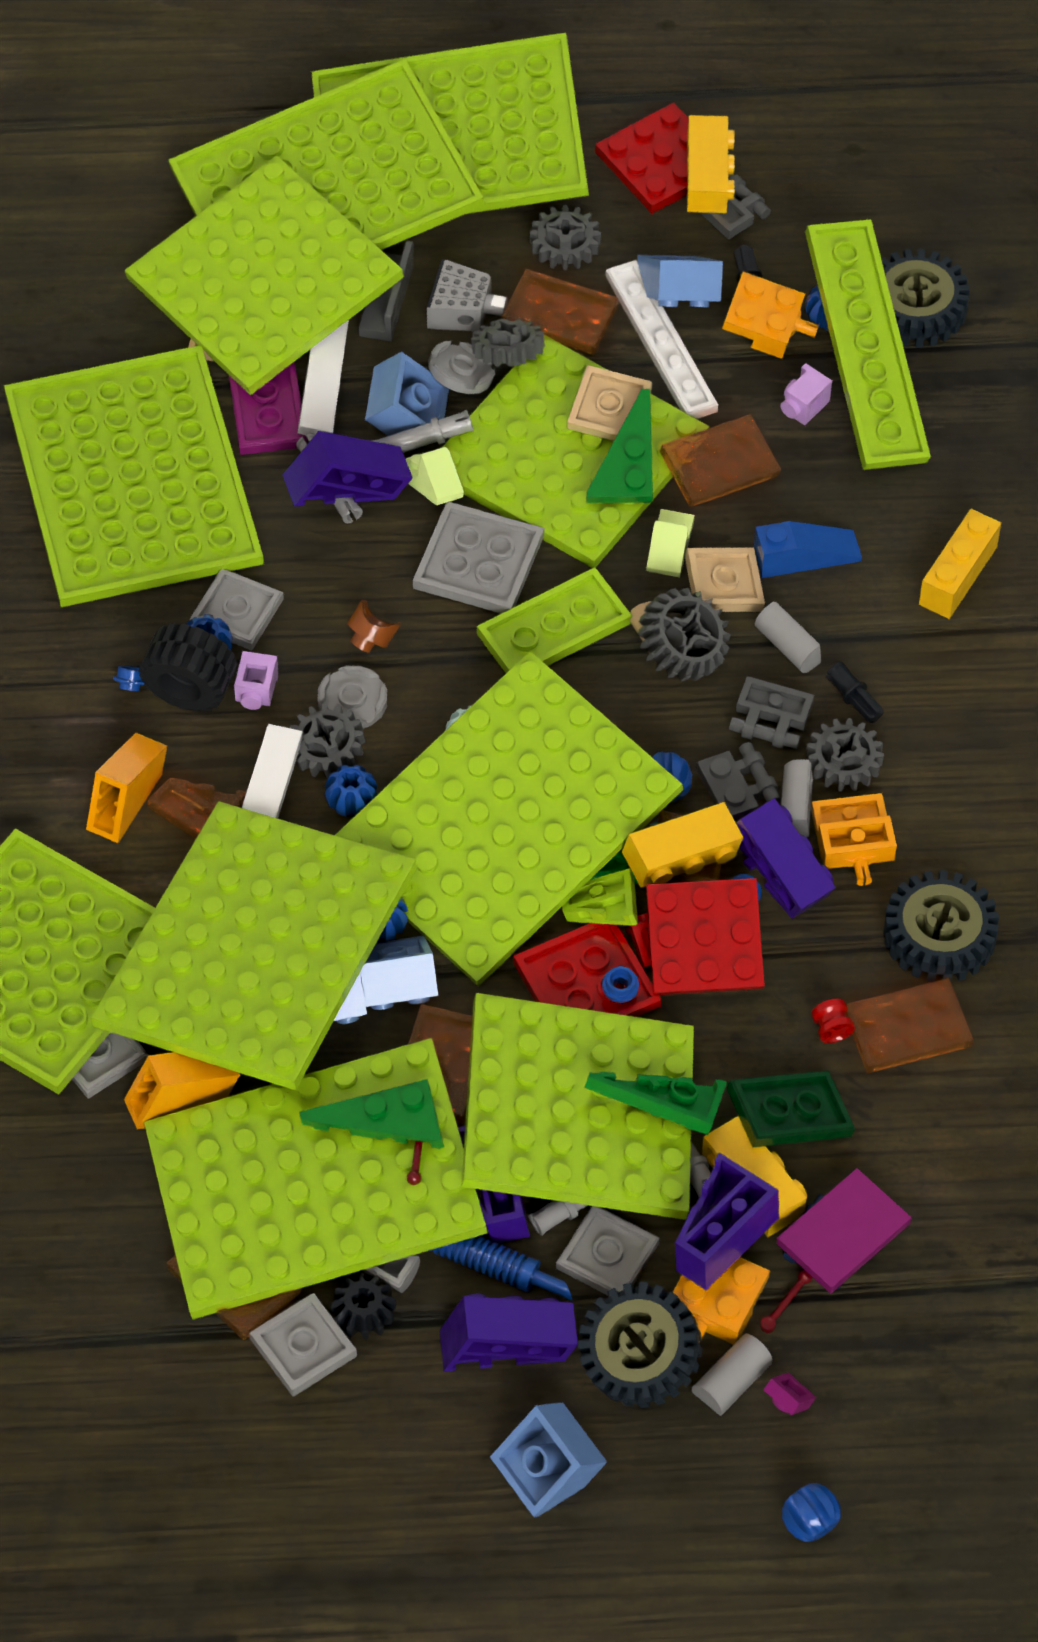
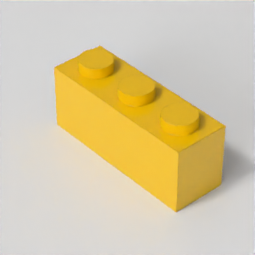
(709, 164)
(960, 563)
(682, 845)
(734, 1144)

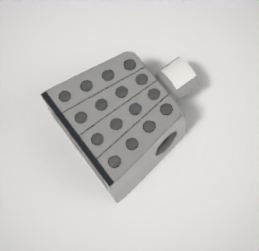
(462, 298)

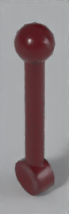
(414, 1176)
(769, 1322)

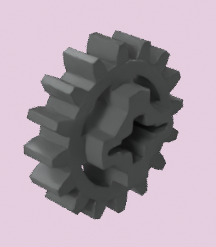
(565, 237)
(508, 342)
(341, 731)
(845, 752)

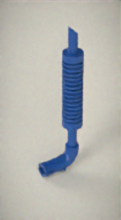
(504, 1264)

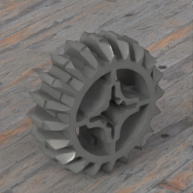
(668, 636)

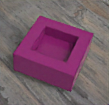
(789, 1394)

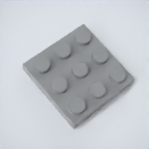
(478, 558)

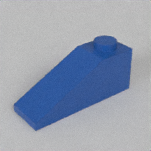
(802, 547)

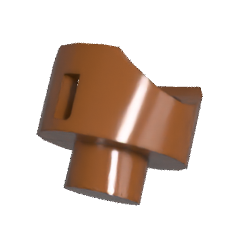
(370, 629)

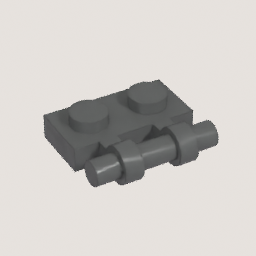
(739, 213)
(775, 704)
(726, 782)

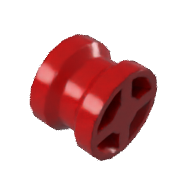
(833, 1021)

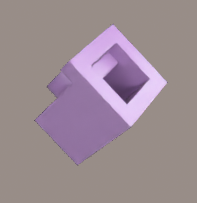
(806, 395)
(256, 680)

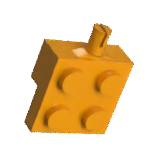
(767, 314)
(854, 833)
(728, 1302)

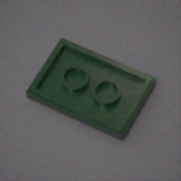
(790, 1108)

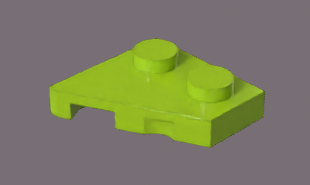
(605, 901)

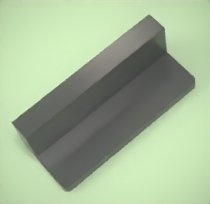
(383, 313)

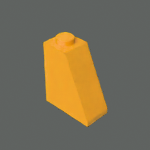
(124, 786)
(174, 1084)

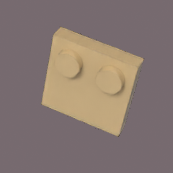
(604, 402)
(727, 577)

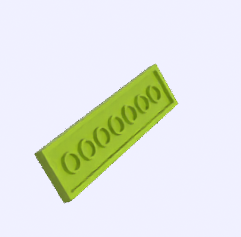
(867, 344)

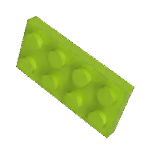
(556, 622)

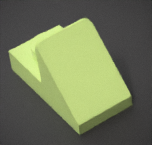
(435, 476)
(669, 542)

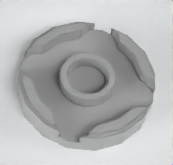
(458, 369)
(356, 690)

